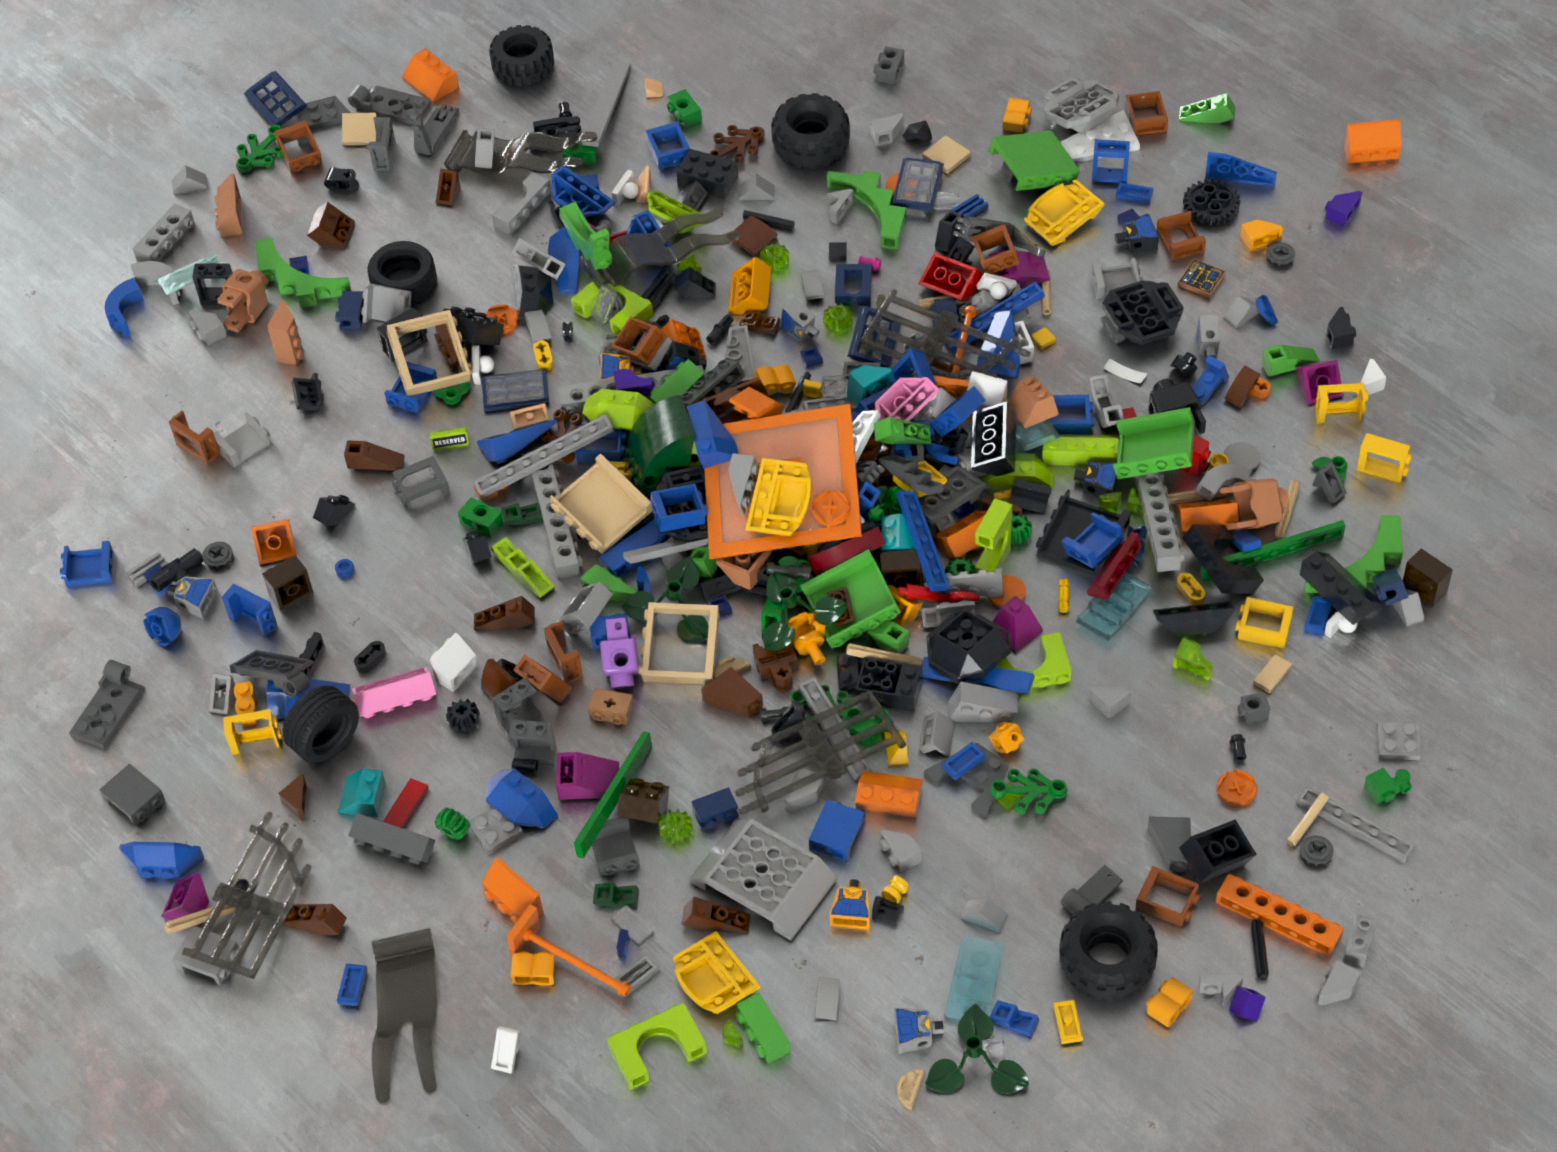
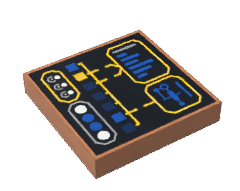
(1201, 278)

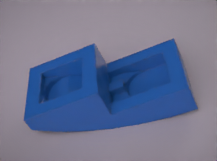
(940, 453)
(642, 580)
(1010, 1017)

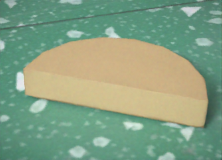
(737, 664)
(909, 1086)

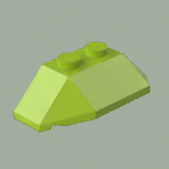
(666, 208)
(620, 407)
(1027, 468)

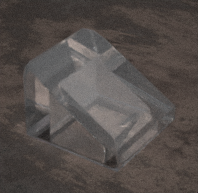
(994, 1050)

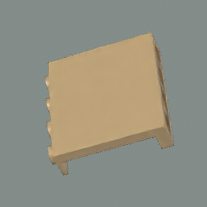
(602, 505)

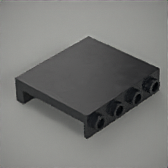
(1071, 520)

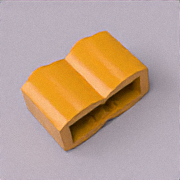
(1016, 115)
(776, 379)
(245, 701)
(533, 968)
(1169, 1001)

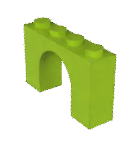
(634, 306)
(995, 536)
(1056, 665)
(674, 1023)

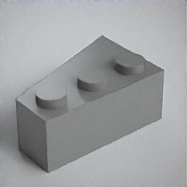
(982, 704)

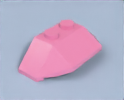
(906, 398)

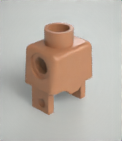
(241, 290)
(1258, 503)

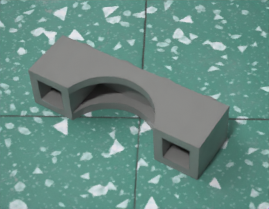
(509, 217)

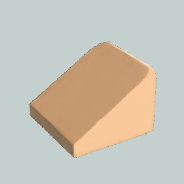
(653, 88)

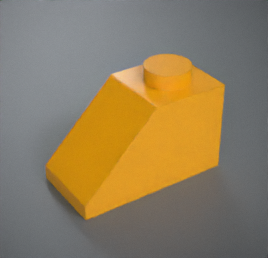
(1260, 233)

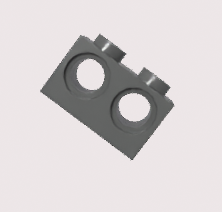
(889, 65)

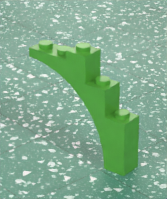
(868, 190)
(592, 244)
(290, 280)
(1385, 550)

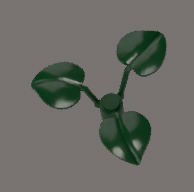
(680, 576)
(783, 589)
(973, 1028)

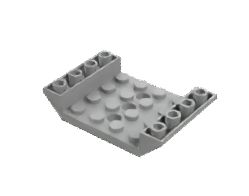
(782, 894)

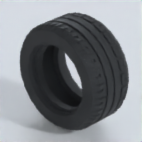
(404, 255)
(320, 723)

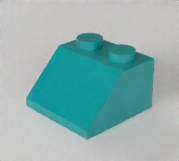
(867, 381)
(896, 534)
(362, 793)

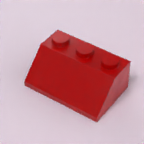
(950, 277)

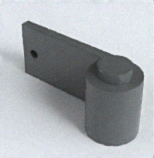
(1093, 891)

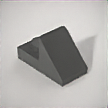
(1330, 481)

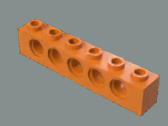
(1284, 924)

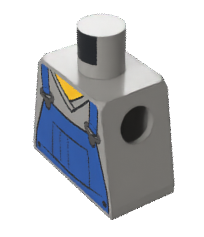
(798, 321)
(1208, 335)
(194, 595)
(915, 1029)

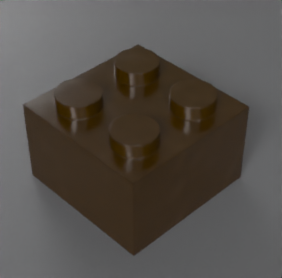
(900, 567)
(1427, 577)
(287, 582)
(643, 800)

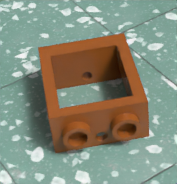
(1147, 125)
(293, 133)
(991, 239)
(648, 346)
(542, 678)
(1171, 881)

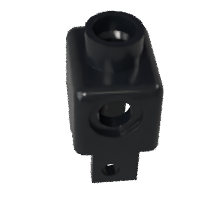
(1170, 396)

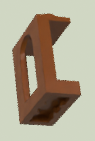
(1192, 246)
(205, 441)
(566, 664)

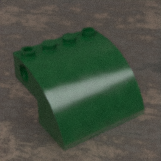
(659, 440)

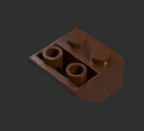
(330, 226)

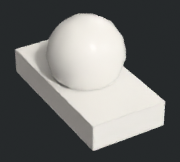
(625, 188)
(996, 285)
(480, 364)
(1338, 622)
(505, 1049)

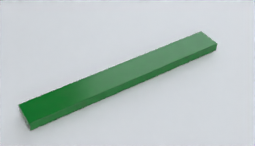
(1285, 546)
(611, 796)

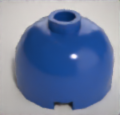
(163, 625)

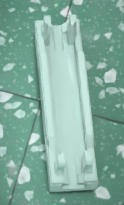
(183, 276)

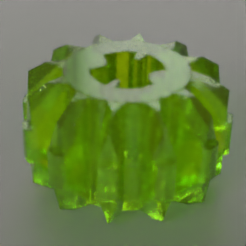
(775, 256)
(838, 317)
(675, 826)

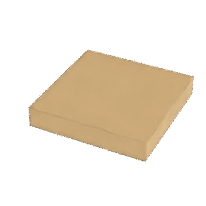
(358, 128)
(947, 152)

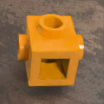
(1006, 737)

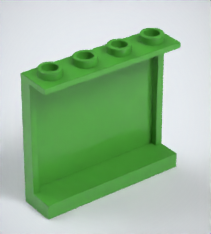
(1036, 159)
(1155, 443)
(867, 591)

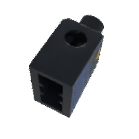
(1139, 234)
(680, 353)
(1098, 478)

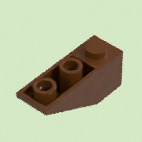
(442, 337)
(371, 456)
(507, 615)
(714, 917)
(316, 918)

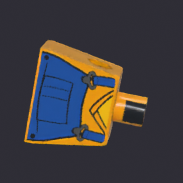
(615, 362)
(851, 907)

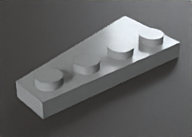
(740, 350)
(982, 583)

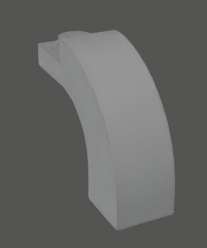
(538, 258)
(148, 273)
(1103, 404)
(1221, 477)

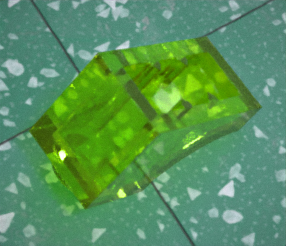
(1190, 659)

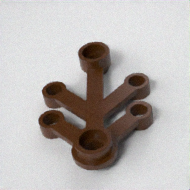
(754, 135)
(562, 418)

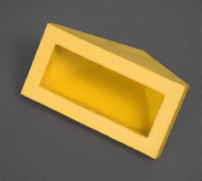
(895, 755)

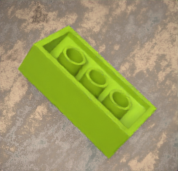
(1080, 450)

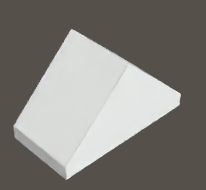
(1373, 378)

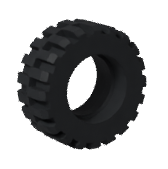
(524, 69)

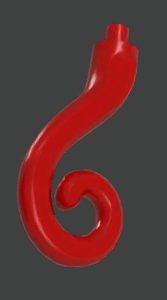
(924, 593)

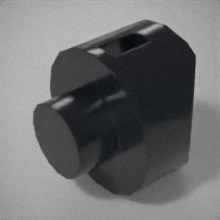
(1185, 365)

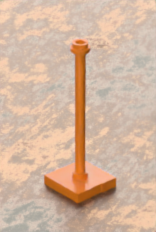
(957, 387)
(526, 930)

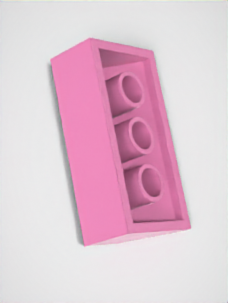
(394, 691)

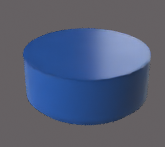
(344, 568)

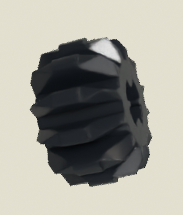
(462, 715)

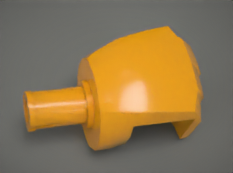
(808, 636)

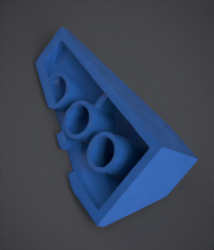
(1234, 169)
(563, 249)
(1003, 328)
(711, 439)
(505, 445)
(281, 704)

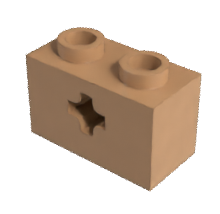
(611, 706)

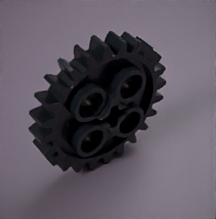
(1211, 201)

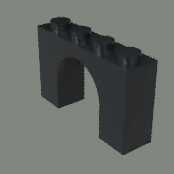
(1205, 543)

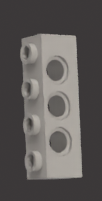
(164, 234)

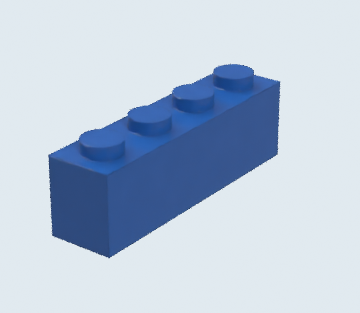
(644, 537)

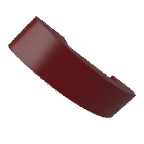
(846, 550)

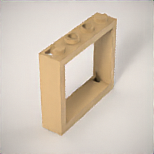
(423, 322)
(674, 676)

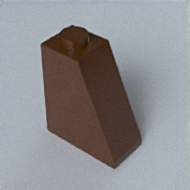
(733, 694)

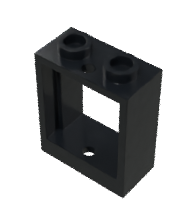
(203, 271)
(409, 341)

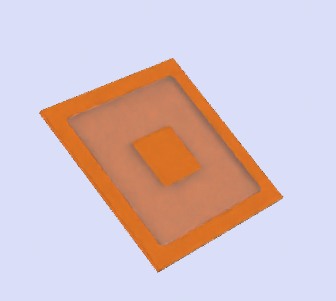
(812, 437)

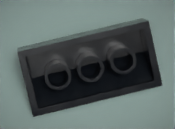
(994, 440)
(1338, 587)

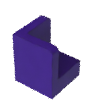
(1247, 1003)

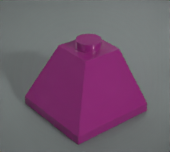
(1317, 374)
(1019, 621)
(186, 897)

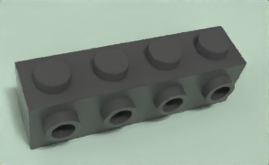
(717, 380)
(391, 838)

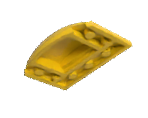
(1062, 211)
(779, 497)
(713, 974)

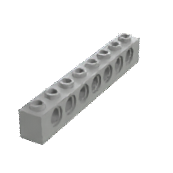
(569, 393)
(1159, 522)
(557, 530)

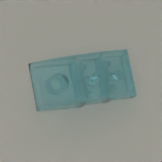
(1035, 435)
(1110, 615)
(974, 976)

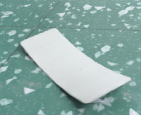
(1124, 372)

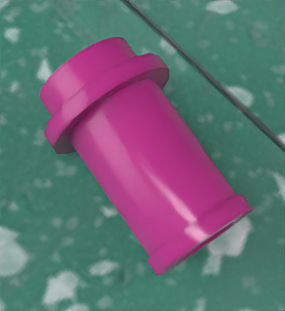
(876, 263)

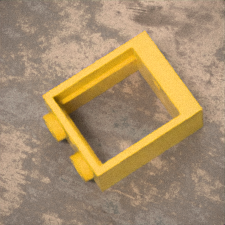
(1388, 449)
(1260, 635)

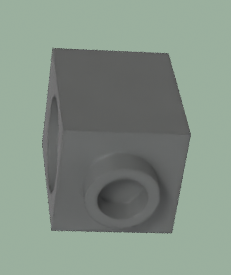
(1255, 701)

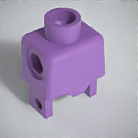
(617, 647)

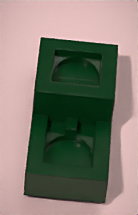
(518, 515)
(613, 896)

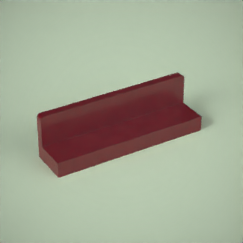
(1115, 567)

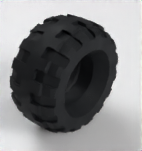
(805, 115)
(1108, 925)

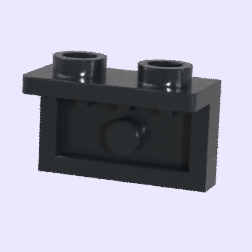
(307, 393)
(848, 671)

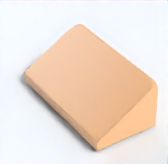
(643, 184)
(529, 416)

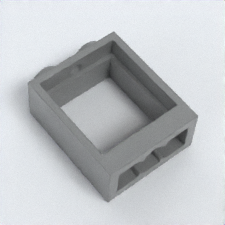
(585, 607)

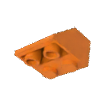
(684, 334)
(756, 404)

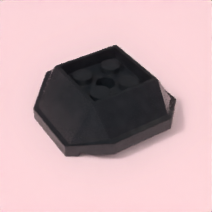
(1143, 311)
(683, 477)
(967, 646)

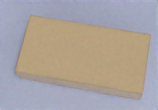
(1272, 674)

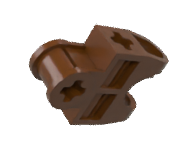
(776, 665)

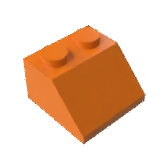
(273, 541)

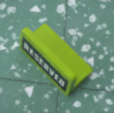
(449, 438)

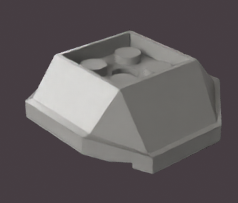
(1080, 104)

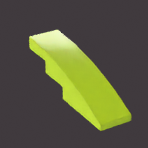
(522, 567)

